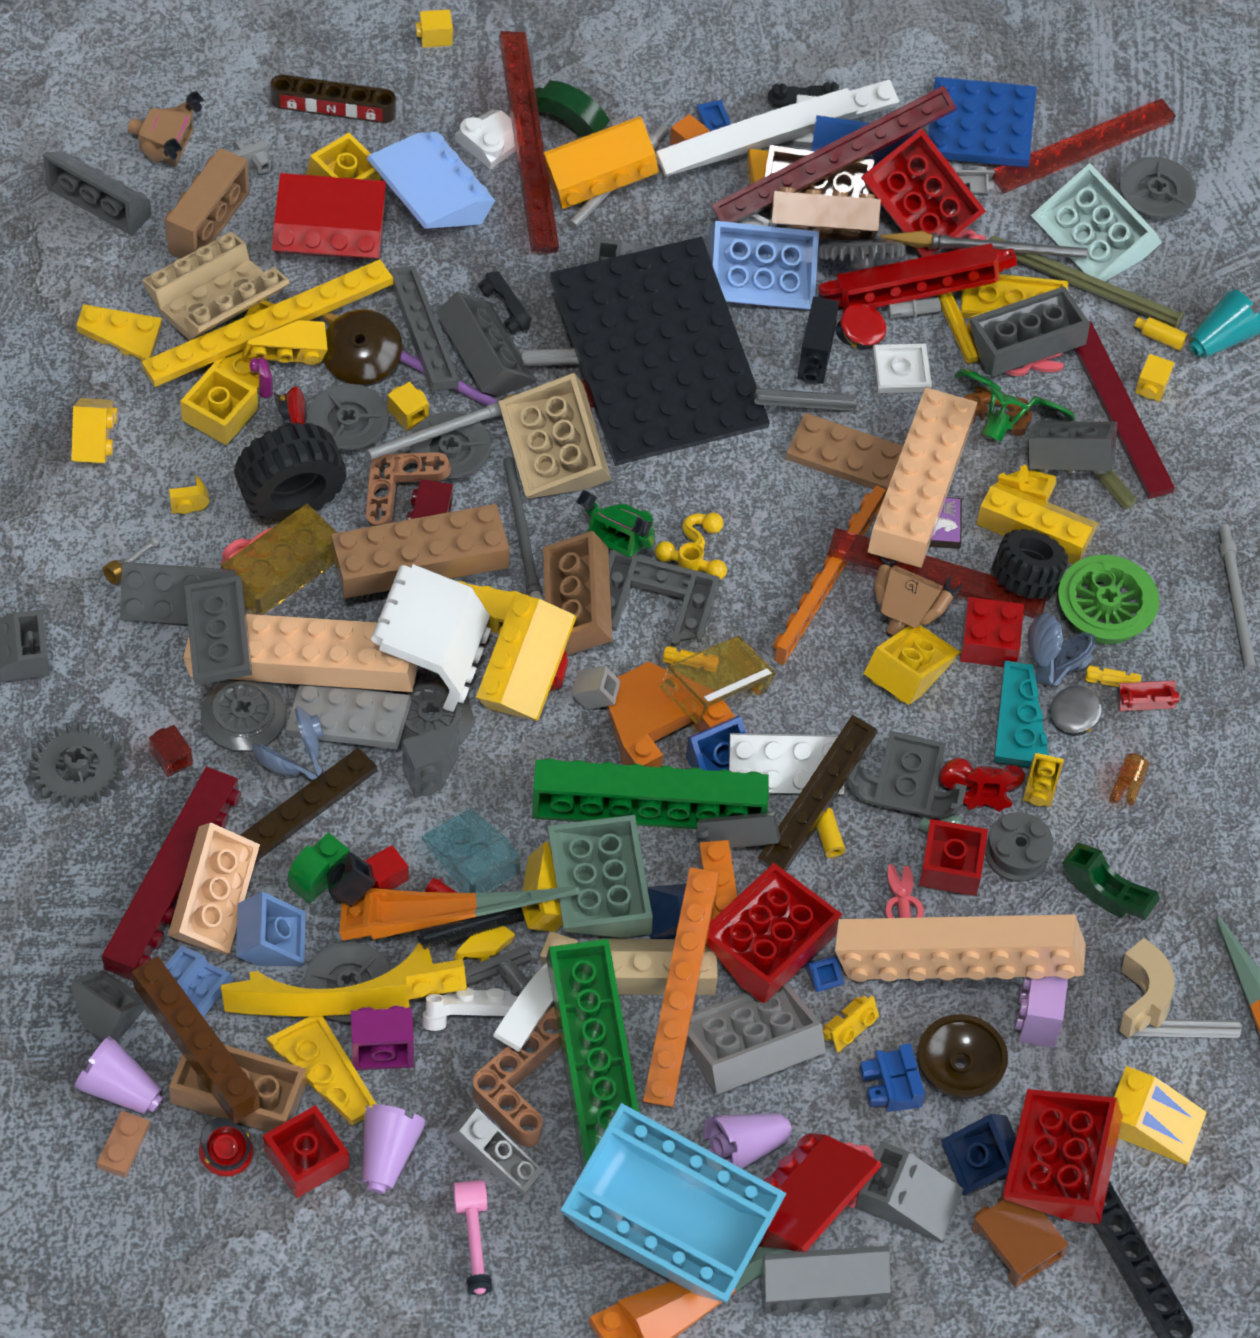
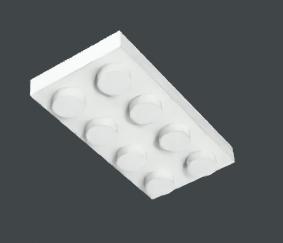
(785, 757)

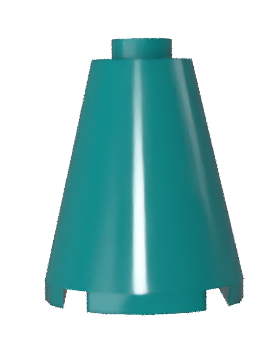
(1225, 325)

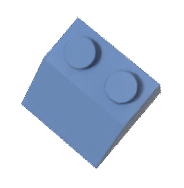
(270, 932)

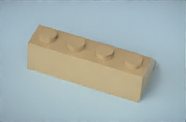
(644, 966)

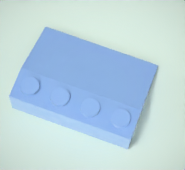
(433, 181)
(764, 264)

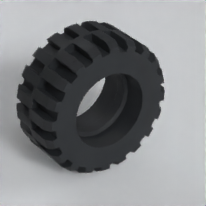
(290, 470)

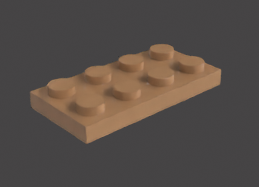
(844, 452)

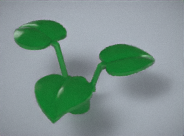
(998, 422)

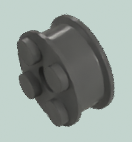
(1019, 846)

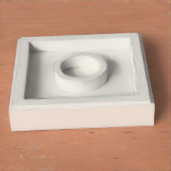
(901, 368)

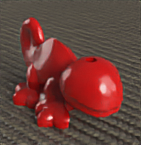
(986, 782)

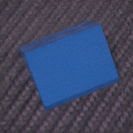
(711, 747)

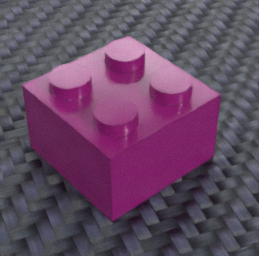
(382, 1038)

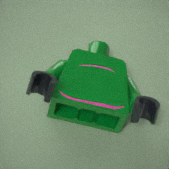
(619, 525)

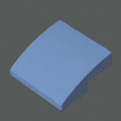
(198, 978)

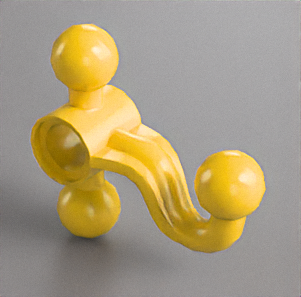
(692, 554)

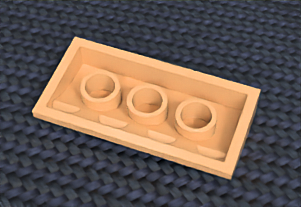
(213, 888)

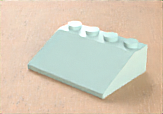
(1096, 217)

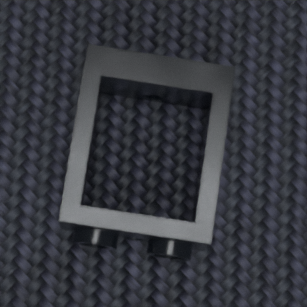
(818, 340)

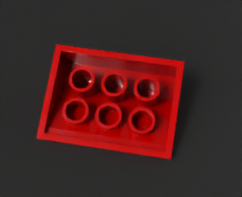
(922, 190)
(329, 216)
(771, 932)
(1064, 1154)
(818, 1185)

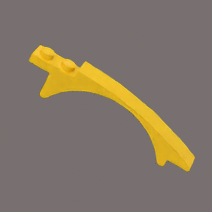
(409, 980)

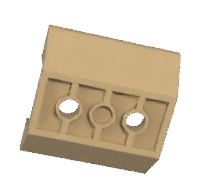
(211, 286)

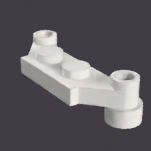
(465, 1002)

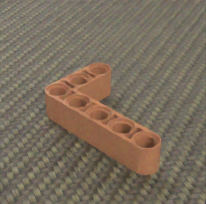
(504, 1082)

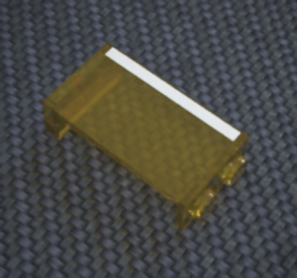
(716, 676)

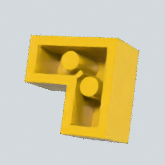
(91, 430)

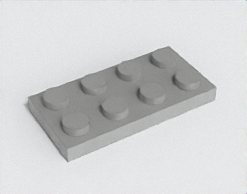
(353, 715)

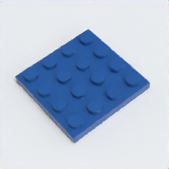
(989, 122)

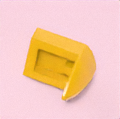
(189, 499)

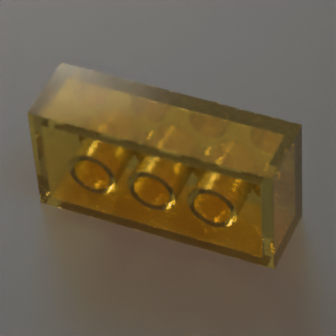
(283, 559)

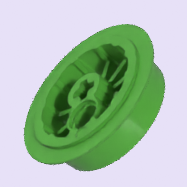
(1108, 601)

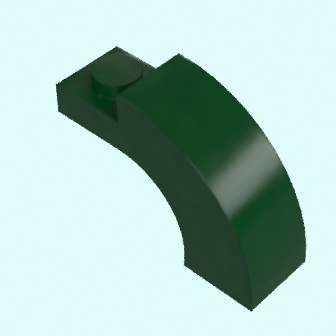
(572, 106)
(1105, 887)

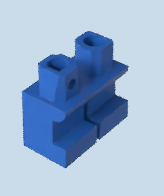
(897, 1079)

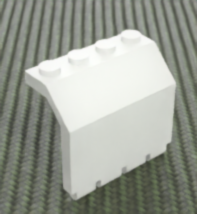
(434, 626)

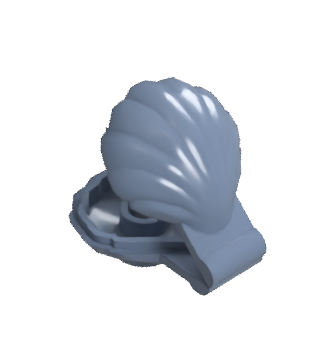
(1053, 655)
(310, 731)

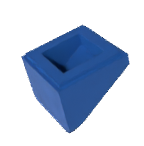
(824, 973)

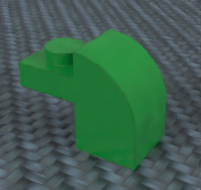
(309, 869)

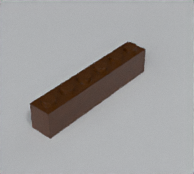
(196, 1040)

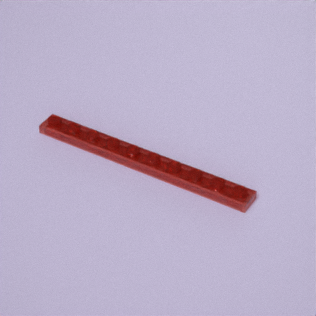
(528, 142)

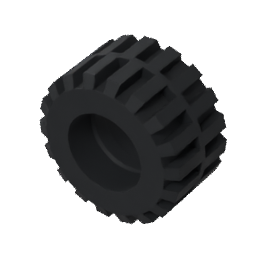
(1029, 563)

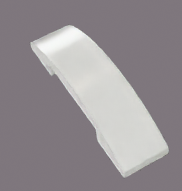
(526, 1011)

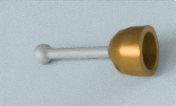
(113, 569)

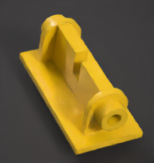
(859, 1015)

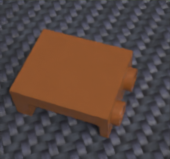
(1021, 1238)

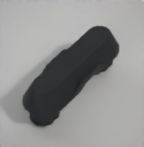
(785, 95)
(519, 317)

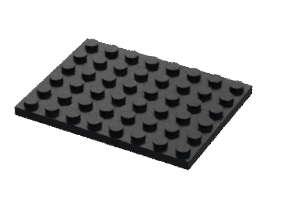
(658, 350)

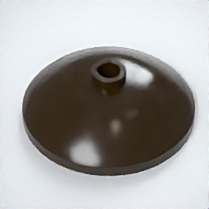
(365, 362)
(964, 1041)

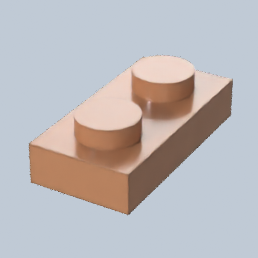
(123, 1144)

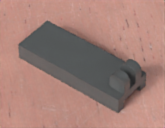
(740, 829)

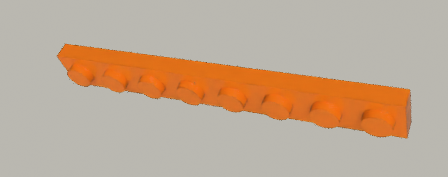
(824, 581)
(681, 988)

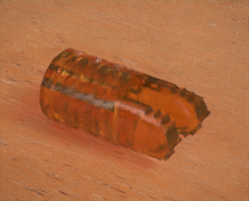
(1130, 778)

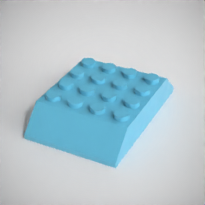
(672, 1205)

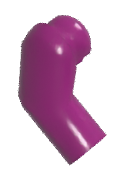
(265, 376)

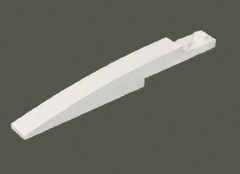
(775, 127)

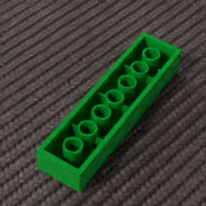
(653, 794)
(591, 1038)

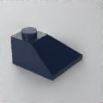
(666, 909)
(981, 1152)

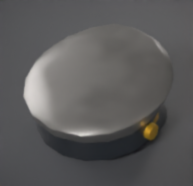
(1076, 710)

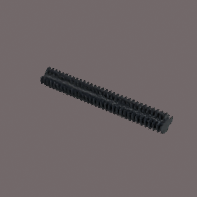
(469, 926)

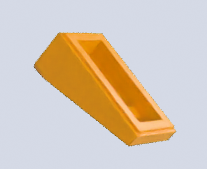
(756, 164)

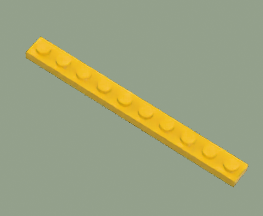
(235, 335)

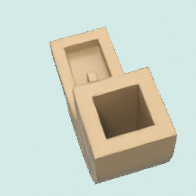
(1155, 977)

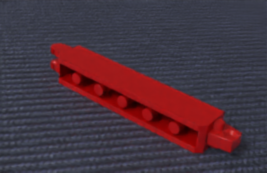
(920, 277)

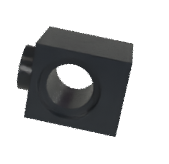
(350, 879)

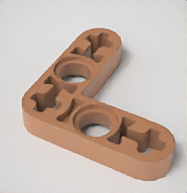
(396, 473)

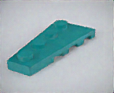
(1019, 717)

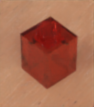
(170, 750)

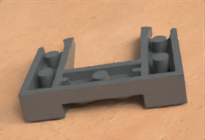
(693, 586)

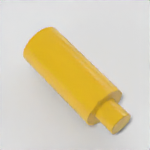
(1162, 332)
(830, 835)

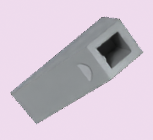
(493, 1150)

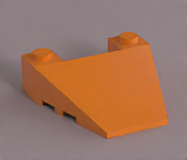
(648, 713)

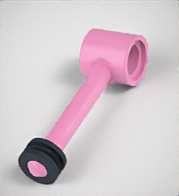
(471, 1199)

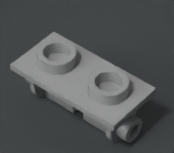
(977, 178)

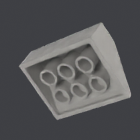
(751, 1039)

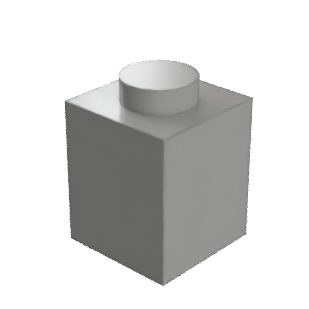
(596, 687)

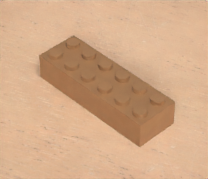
(443, 543)

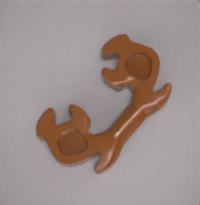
(983, 397)

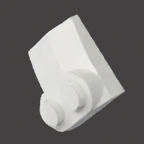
(487, 137)

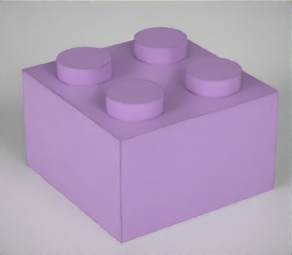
(1041, 1010)

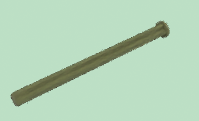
(1100, 287)

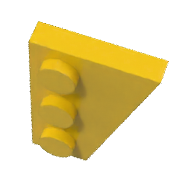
(124, 330)

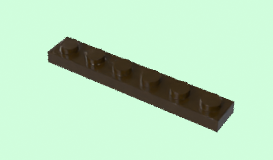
(819, 792)
(310, 802)

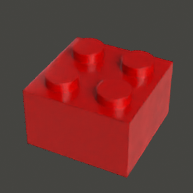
(991, 632)
(953, 857)
(306, 1151)

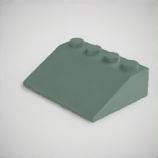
(609, 871)

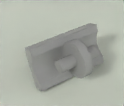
(255, 154)

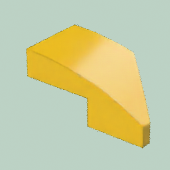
(1030, 482)
(485, 944)

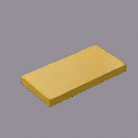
(1004, 292)

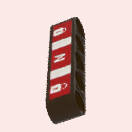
(333, 98)

